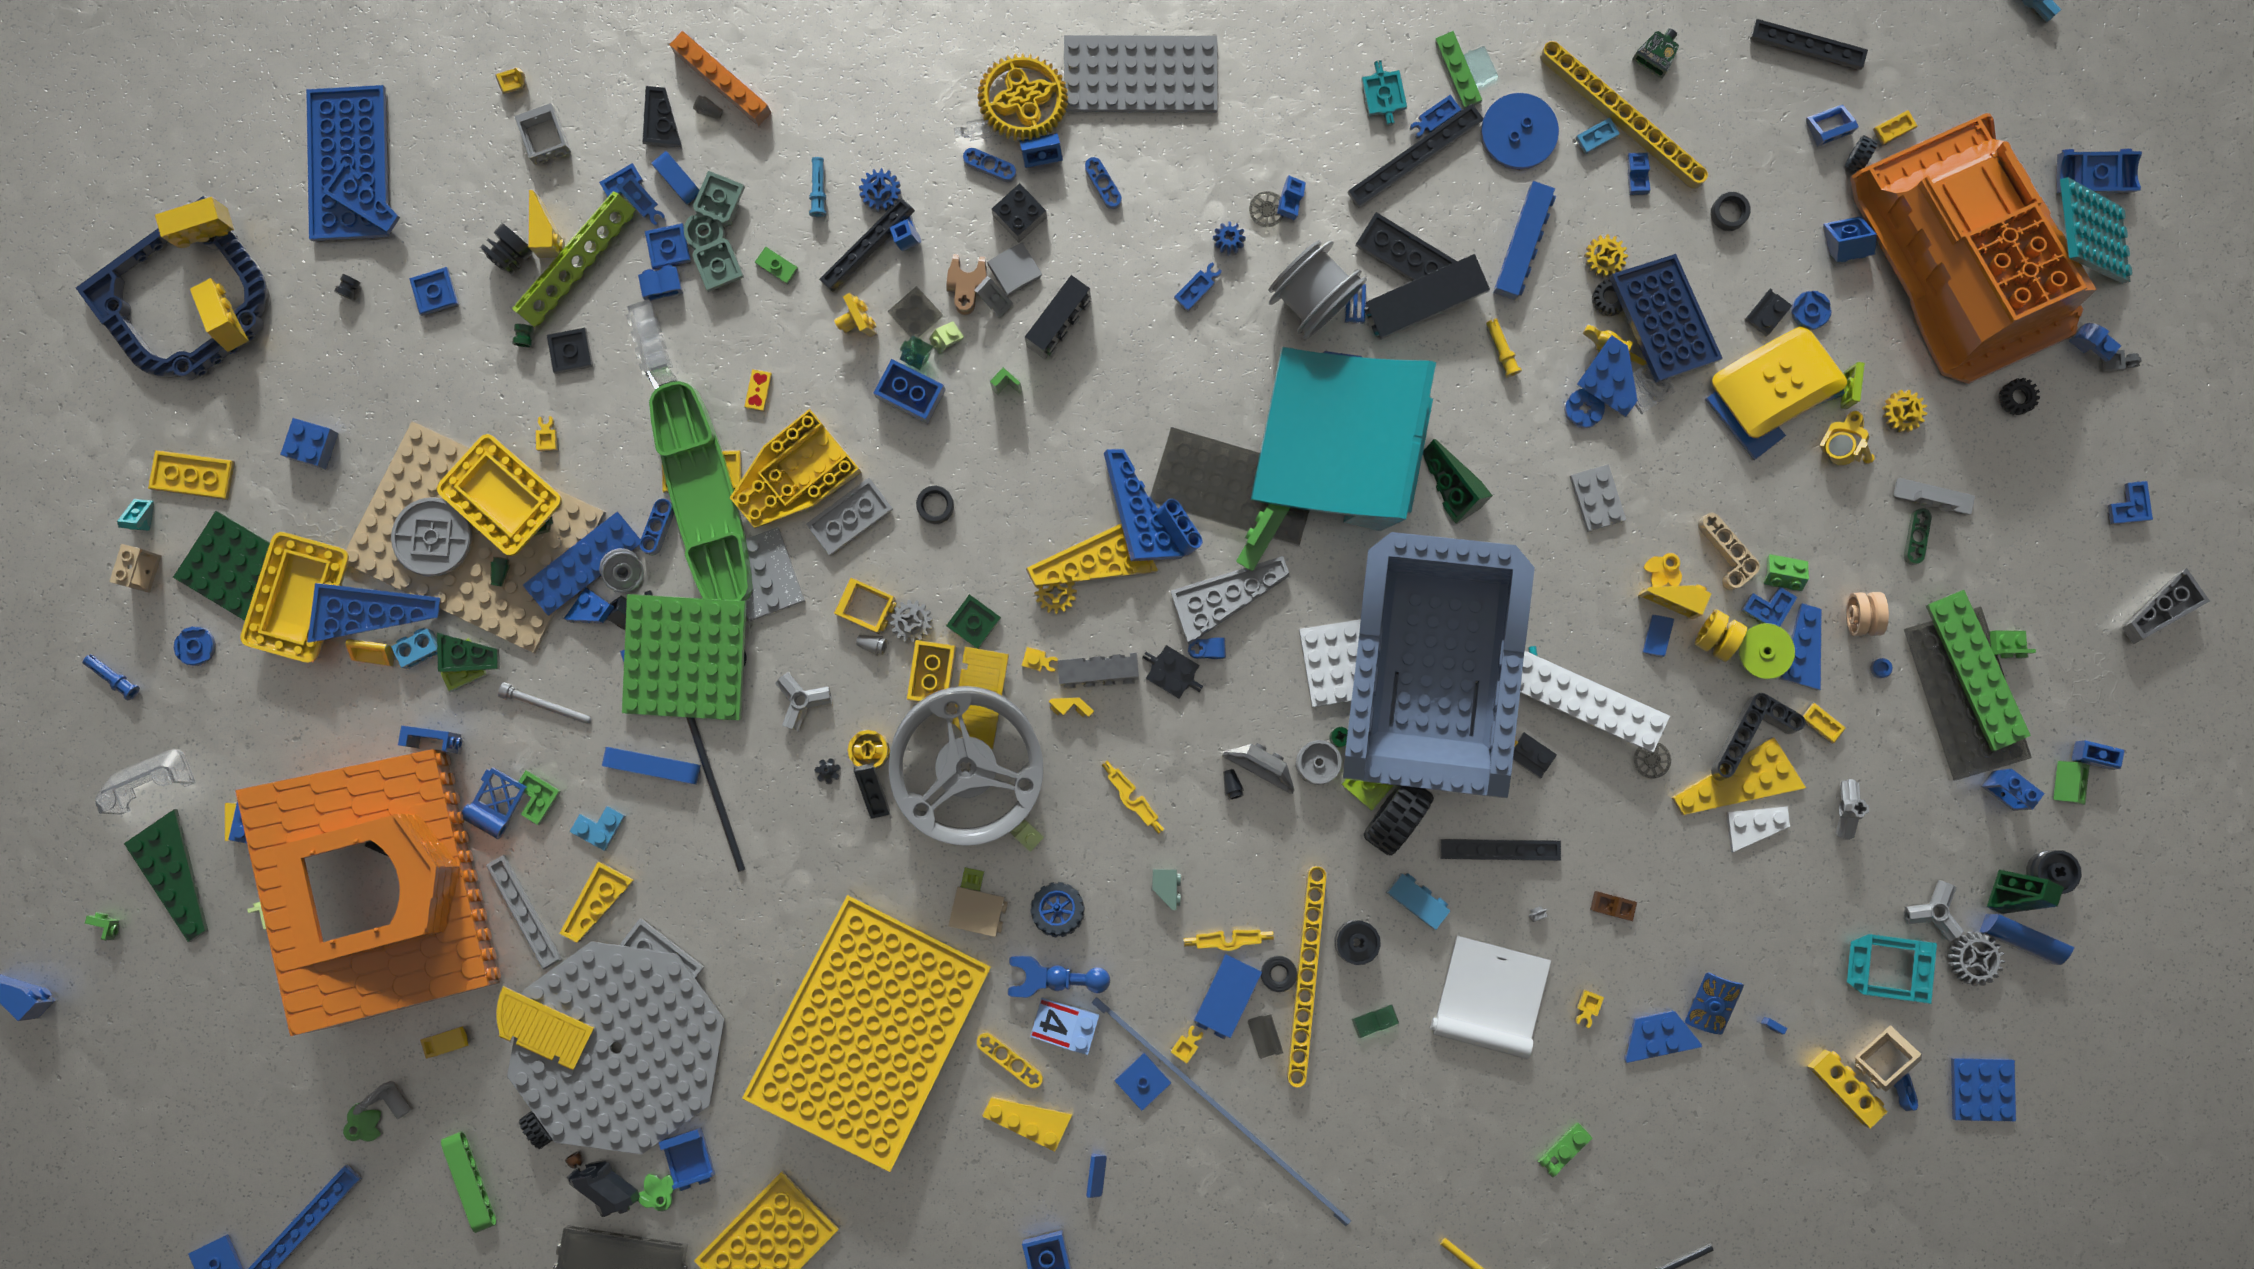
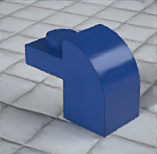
(905, 234)
(2095, 338)

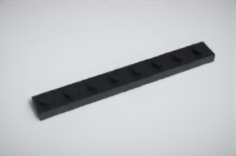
(1415, 155)

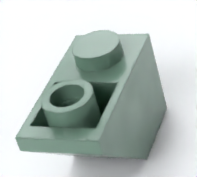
(1165, 886)

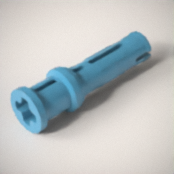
(817, 195)

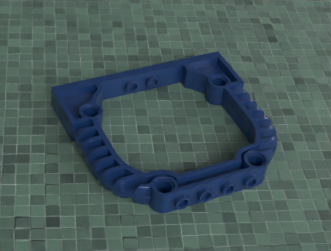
(105, 291)

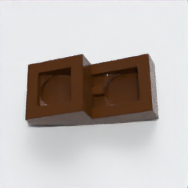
(1613, 906)

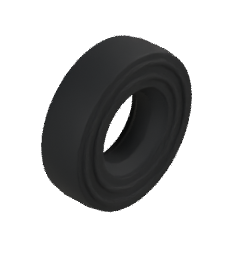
(1290, 978)

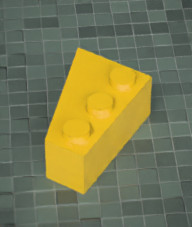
(218, 314)

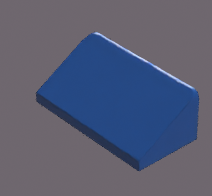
(1658, 635)
(1096, 1175)

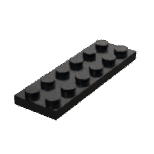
(1401, 249)

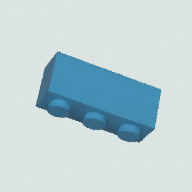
(1418, 900)

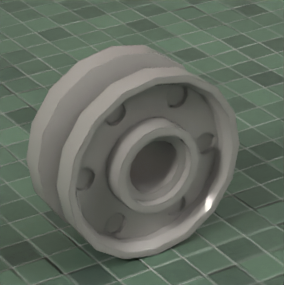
(621, 582)

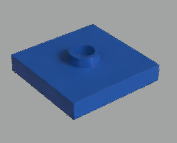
(667, 246)
(434, 291)
(1142, 1081)
(216, 1255)

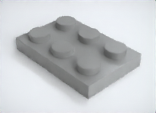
(1598, 498)

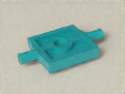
(1384, 93)

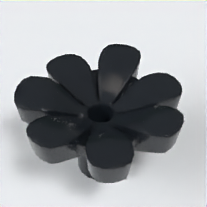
(831, 773)

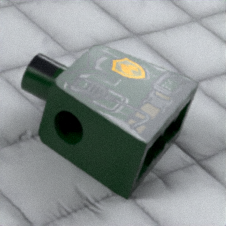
(1658, 52)

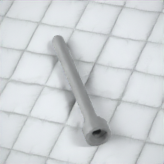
(507, 691)

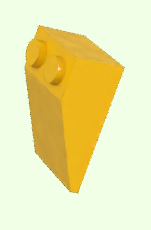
(543, 234)
(1684, 600)

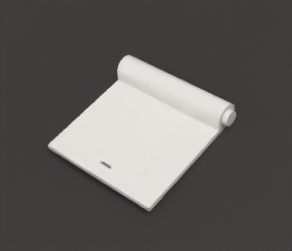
(1491, 998)

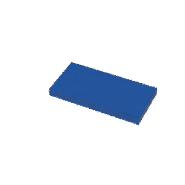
(1753, 446)

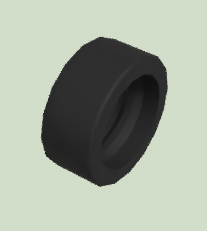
(1740, 200)
(932, 490)

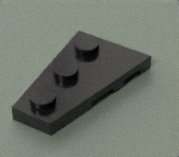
(659, 123)

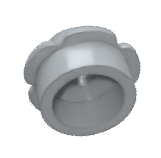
(1538, 914)

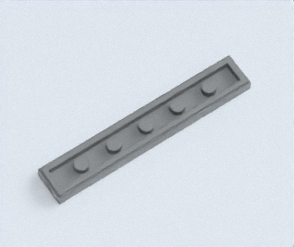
(523, 912)

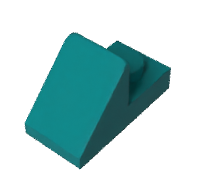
(137, 515)

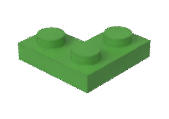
(542, 796)

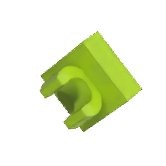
(972, 879)

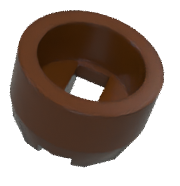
(574, 1160)

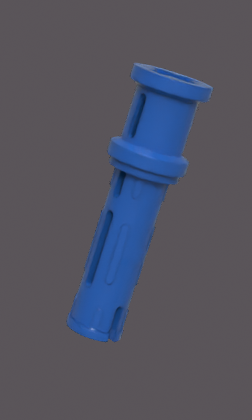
(117, 682)

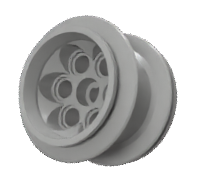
(1315, 287)

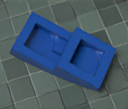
(1638, 173)
(1291, 196)

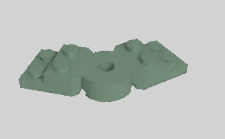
(715, 209)

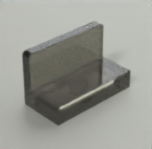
(1265, 1036)

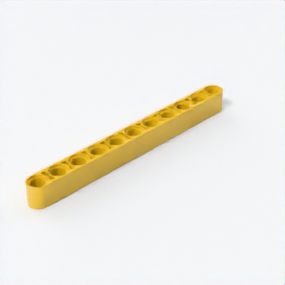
(1626, 124)
(1310, 985)

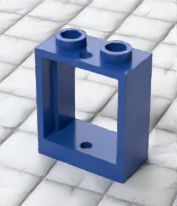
(2018, 792)

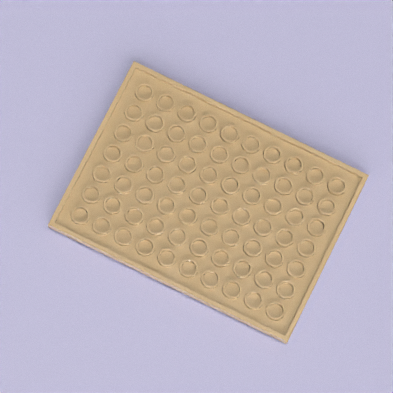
(467, 590)

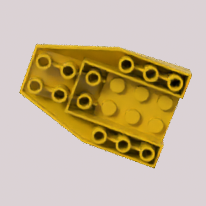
(793, 472)

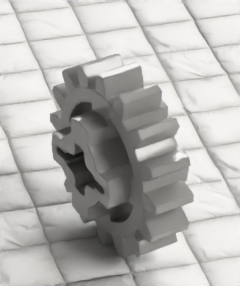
(914, 612)

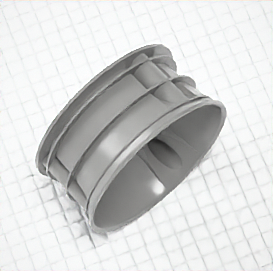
(965, 782)

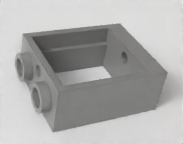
(533, 118)

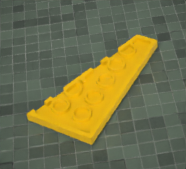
(1093, 559)

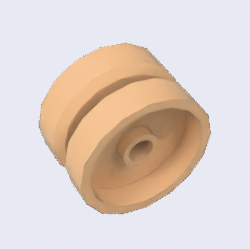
(1867, 614)

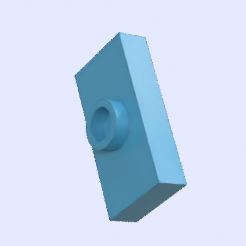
(1597, 135)

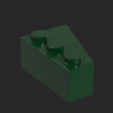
(2021, 892)

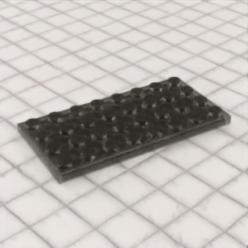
(1217, 484)
(1951, 711)

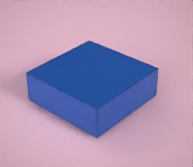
(1774, 1026)

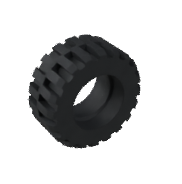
(1398, 818)

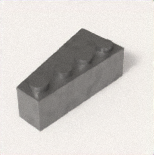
(1098, 670)

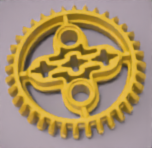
(1015, 101)

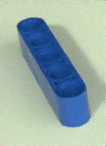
(651, 765)

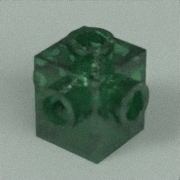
(915, 352)

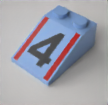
(1065, 1026)

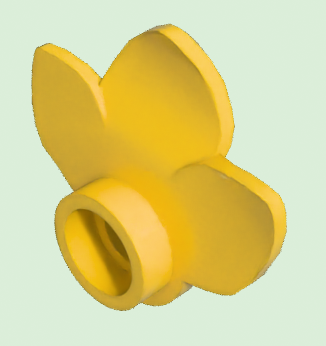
(1662, 572)

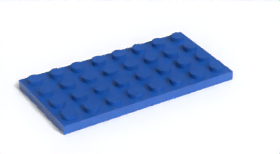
(351, 128)

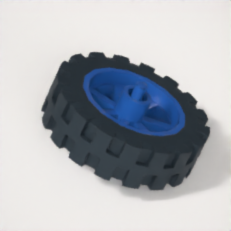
(1043, 896)

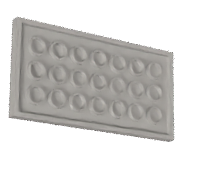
(1140, 73)

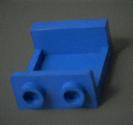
(411, 737)
(688, 1159)

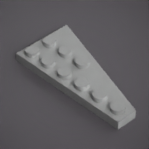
(1218, 598)

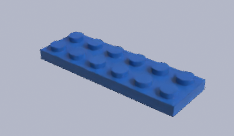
(579, 564)

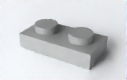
(993, 296)

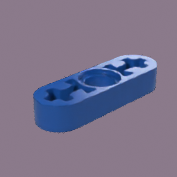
(975, 164)
(1091, 174)

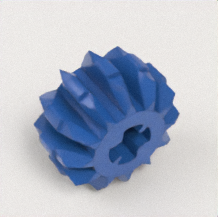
(1226, 244)

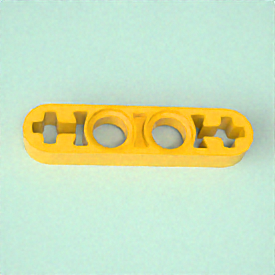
(1011, 1057)

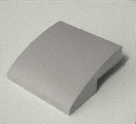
(1014, 269)

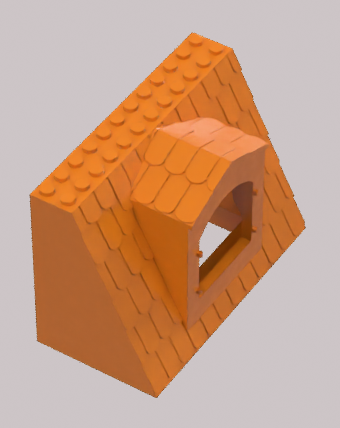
(439, 928)

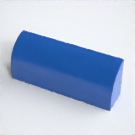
(2026, 939)

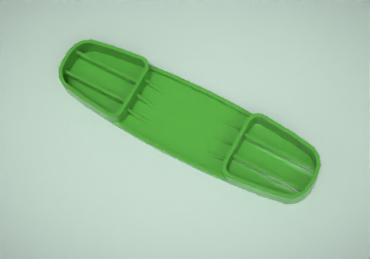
(701, 492)

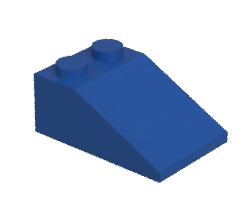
(24, 999)

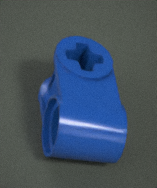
(1211, 648)

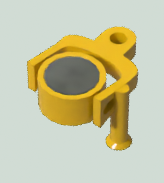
(1842, 446)

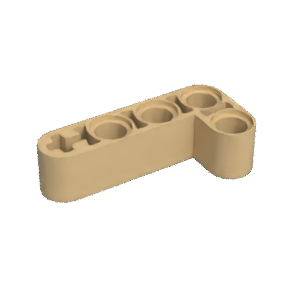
(1725, 550)

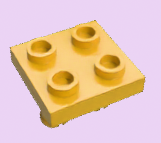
(856, 317)

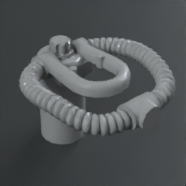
(390, 1095)

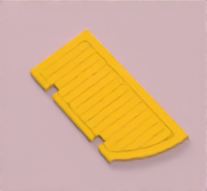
(987, 671)
(541, 1028)

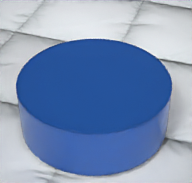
(1881, 668)

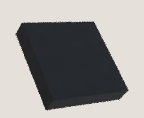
(569, 350)

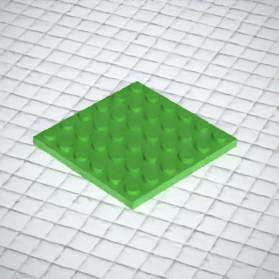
(684, 657)

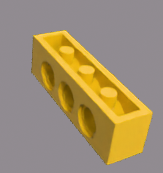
(1867, 1115)

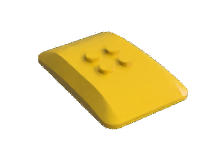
(1778, 382)
(499, 495)
(285, 592)

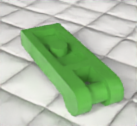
(1565, 1149)

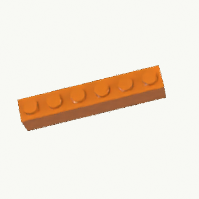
(720, 78)

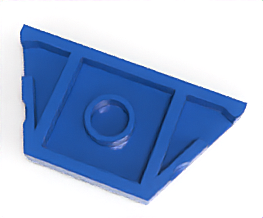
(1659, 1036)

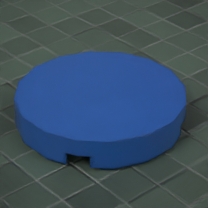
(1811, 310)
(194, 646)

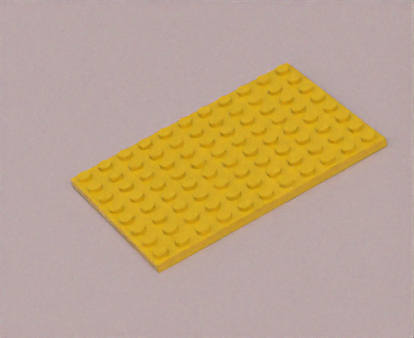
(867, 1033)

